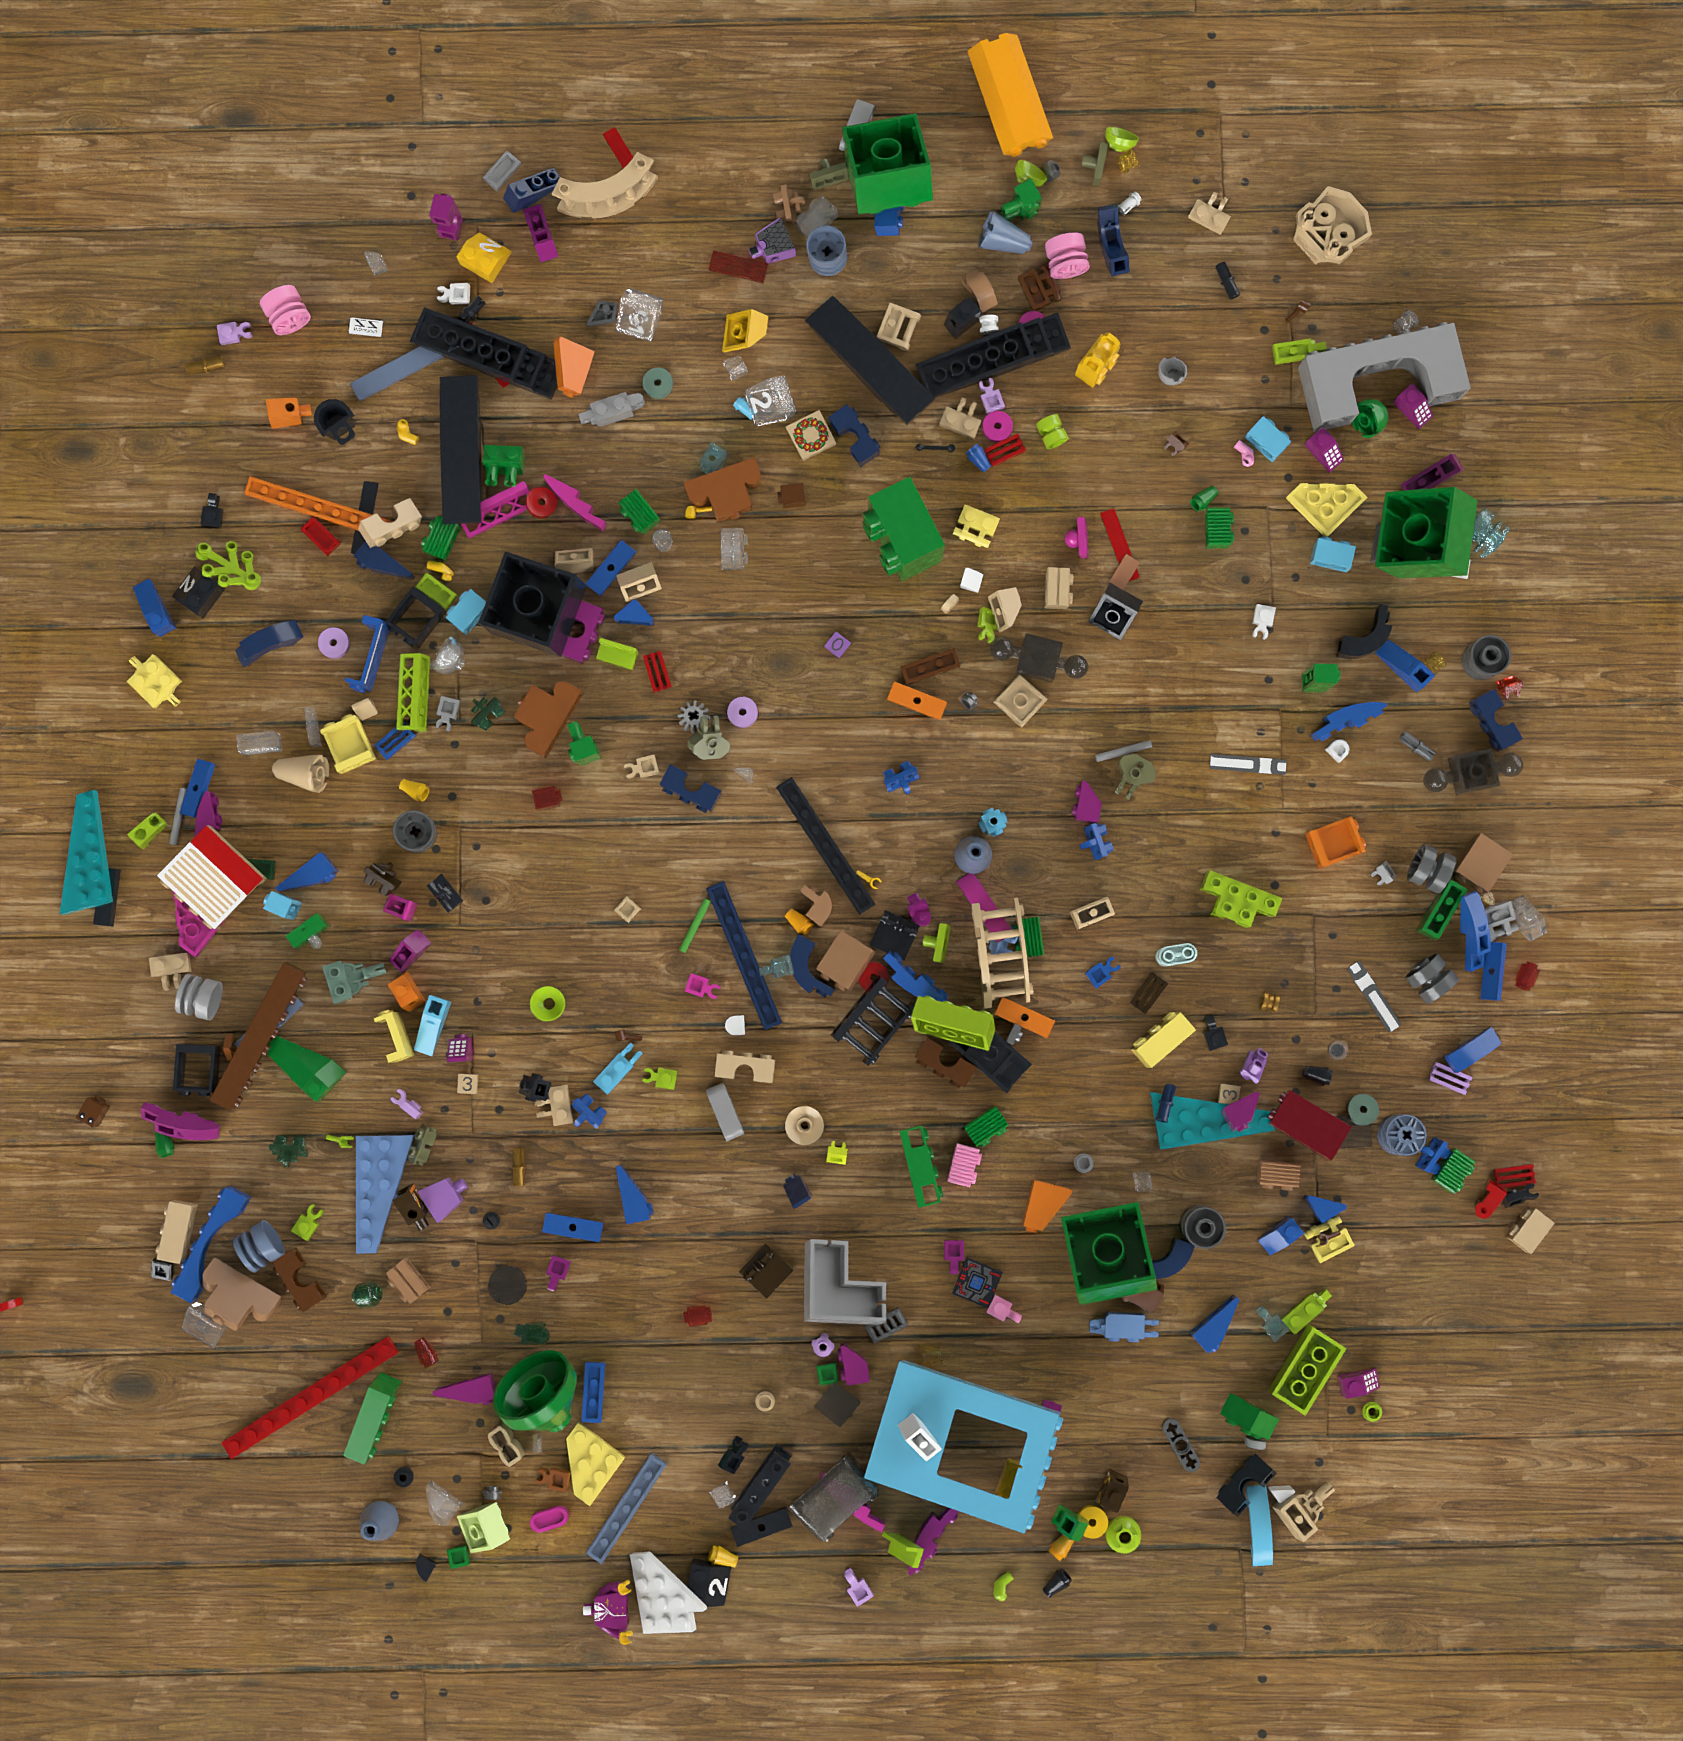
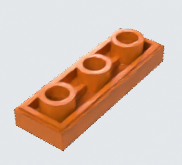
(928, 706)
(1036, 1022)

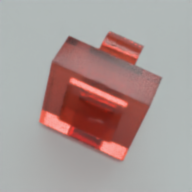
(1510, 685)

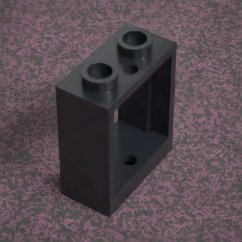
(403, 607)
(179, 1069)

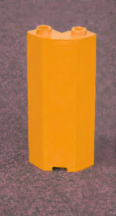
(1010, 94)

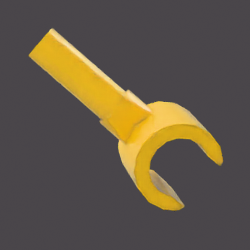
(691, 511)
(868, 879)

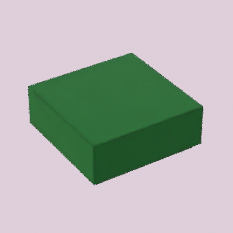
(827, 1373)
(458, 1556)

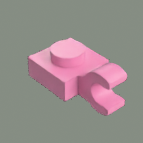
(1001, 1308)

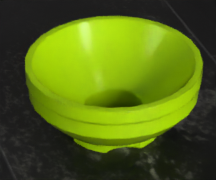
(1120, 139)
(1026, 170)
(537, 1003)
(1119, 1525)

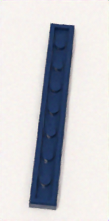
(744, 955)

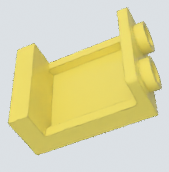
(348, 743)
(398, 1034)

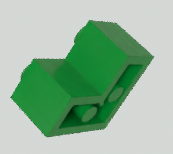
(1250, 1418)

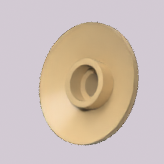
(797, 1133)

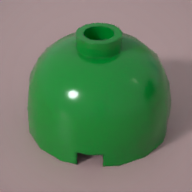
(1371, 418)

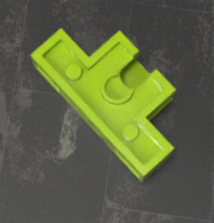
(1238, 900)

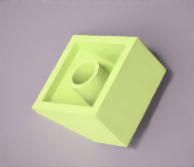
(483, 1528)

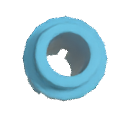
(741, 405)

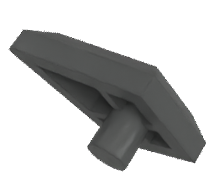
(604, 313)

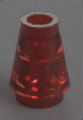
(426, 1354)

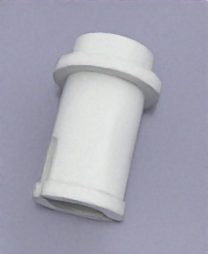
(1133, 200)

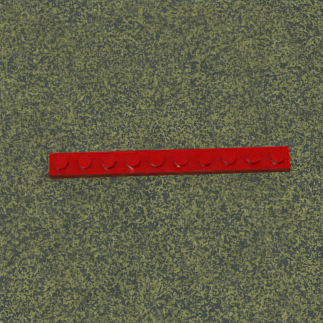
(310, 1397)

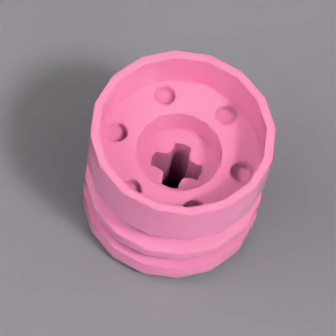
(1067, 255)
(285, 309)

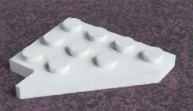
(662, 1598)

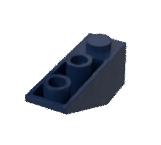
(530, 189)

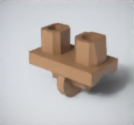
(791, 202)

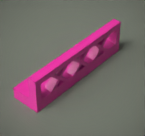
(498, 501)

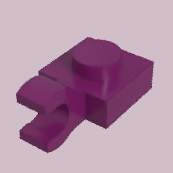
(953, 1251)
(557, 1270)

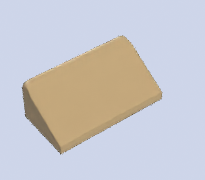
(575, 560)

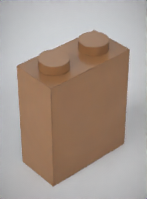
(1481, 863)
(845, 961)

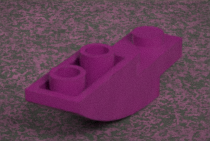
(208, 813)
(186, 1127)
(930, 1529)

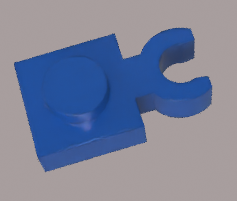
(1100, 974)

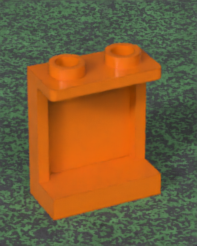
(1336, 842)

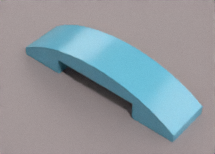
(1260, 1525)

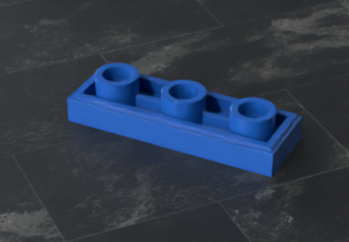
(618, 559)
(197, 787)
(1493, 972)
(585, 1229)

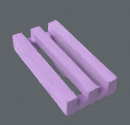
(1465, 1084)

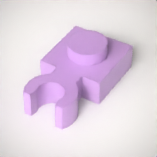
(231, 333)
(991, 399)

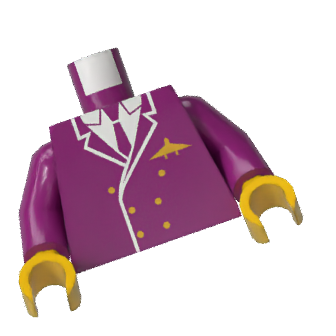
(611, 1610)

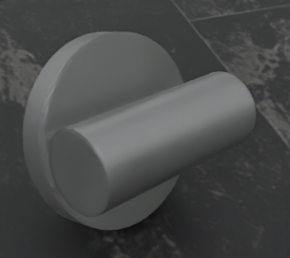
(1051, 170)

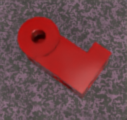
(1490, 1201)

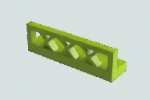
(419, 691)

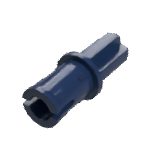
(1166, 1103)

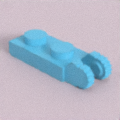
(616, 1070)

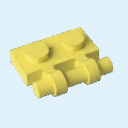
(978, 521)
(1335, 1245)

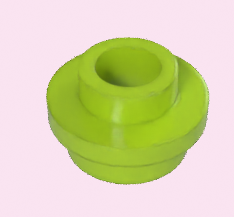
(1377, 1414)

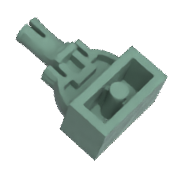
(346, 980)

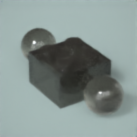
(1039, 657)
(1473, 772)

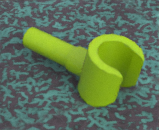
(343, 1141)

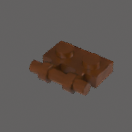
(1034, 290)

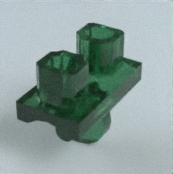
(480, 719)
(286, 1153)
(532, 1333)

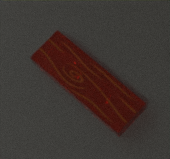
(738, 267)

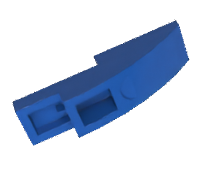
(1352, 714)
(1476, 927)
(921, 985)

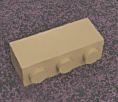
(176, 1231)

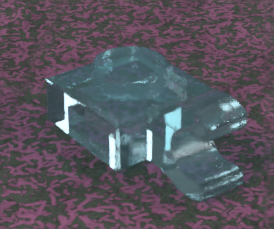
(780, 967)
(1273, 1325)

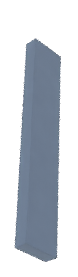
(395, 371)
(626, 1508)

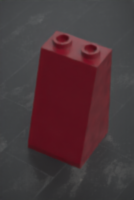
(1309, 1125)

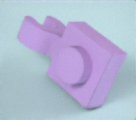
(411, 1108)
(858, 1589)

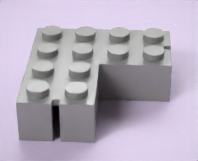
(829, 1293)

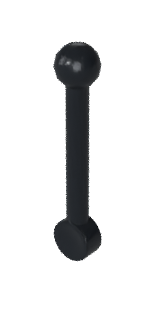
(951, 448)

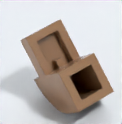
(980, 290)
(822, 905)

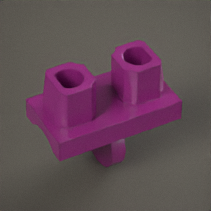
(918, 910)

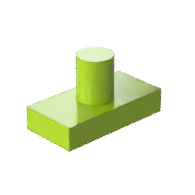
(939, 943)

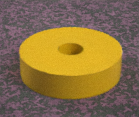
(1101, 1521)

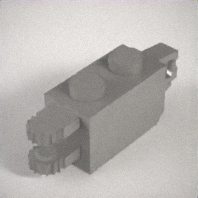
(612, 409)

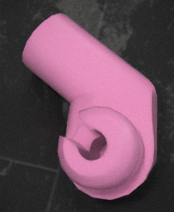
(1246, 452)

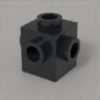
(534, 1087)

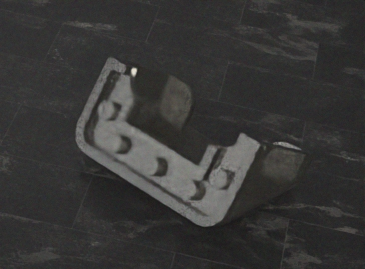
(834, 1498)

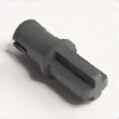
(1417, 746)

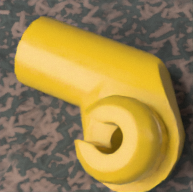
(404, 432)
(441, 567)

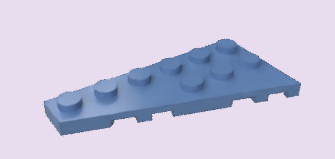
(378, 1176)

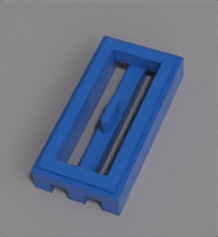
(387, 756)

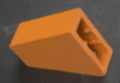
(572, 365)
(1043, 1204)

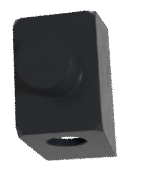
(964, 315)

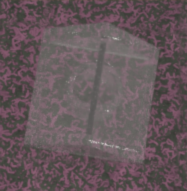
(202, 1325)

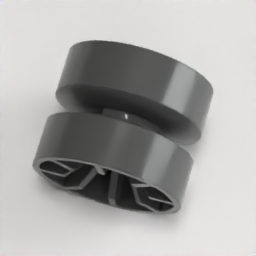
(1486, 657)
(1432, 868)
(1428, 973)
(1202, 1226)

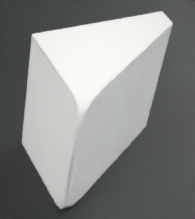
(971, 580)
(1281, 1493)

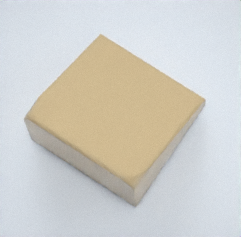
(364, 709)

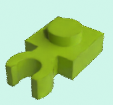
(987, 623)
(664, 1078)
(306, 1225)

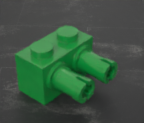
(1024, 203)
(503, 460)
(583, 748)

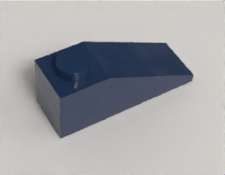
(380, 562)
(797, 1190)

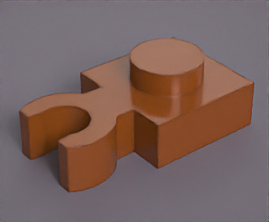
(557, 1479)

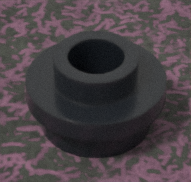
(406, 1471)

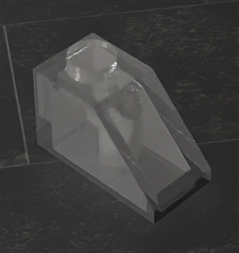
(441, 1504)

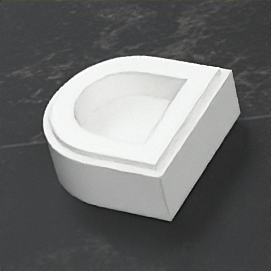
(1338, 750)
(735, 1025)

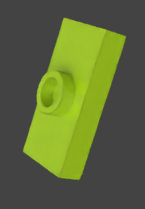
(436, 591)

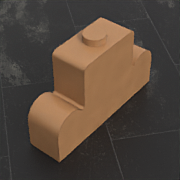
(236, 1296)

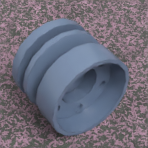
(823, 241)
(1390, 1135)
(258, 1246)

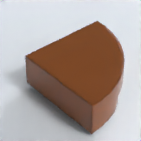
(227, 1047)

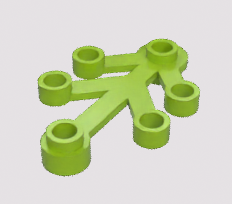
(204, 552)

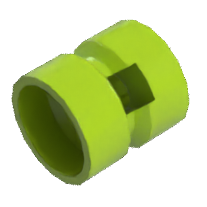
(1052, 431)

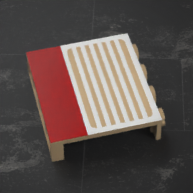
(210, 877)

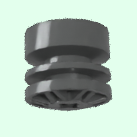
(405, 826)

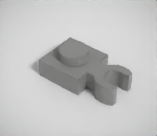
(448, 710)

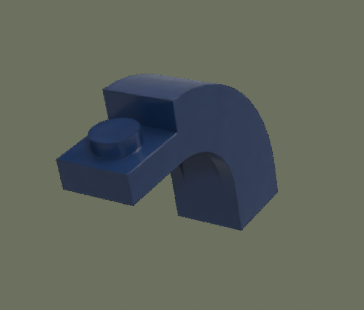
(1110, 240)
(268, 639)
(799, 958)
(1174, 1260)

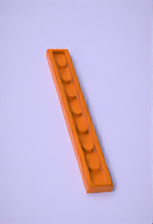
(306, 503)

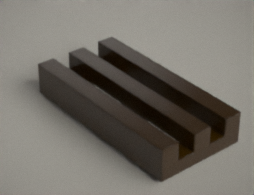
(1154, 998)

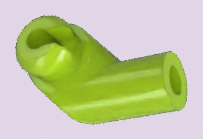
(1000, 1586)

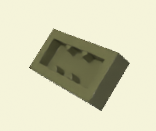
(1096, 163)
(828, 174)

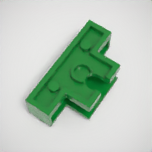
(920, 1166)

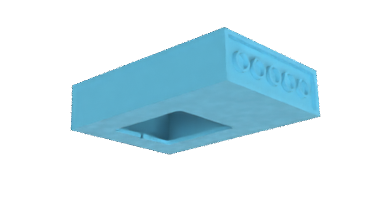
(933, 1400)

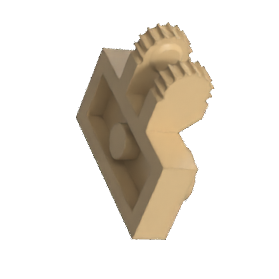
(1209, 216)
(960, 422)
(170, 965)
(560, 1106)

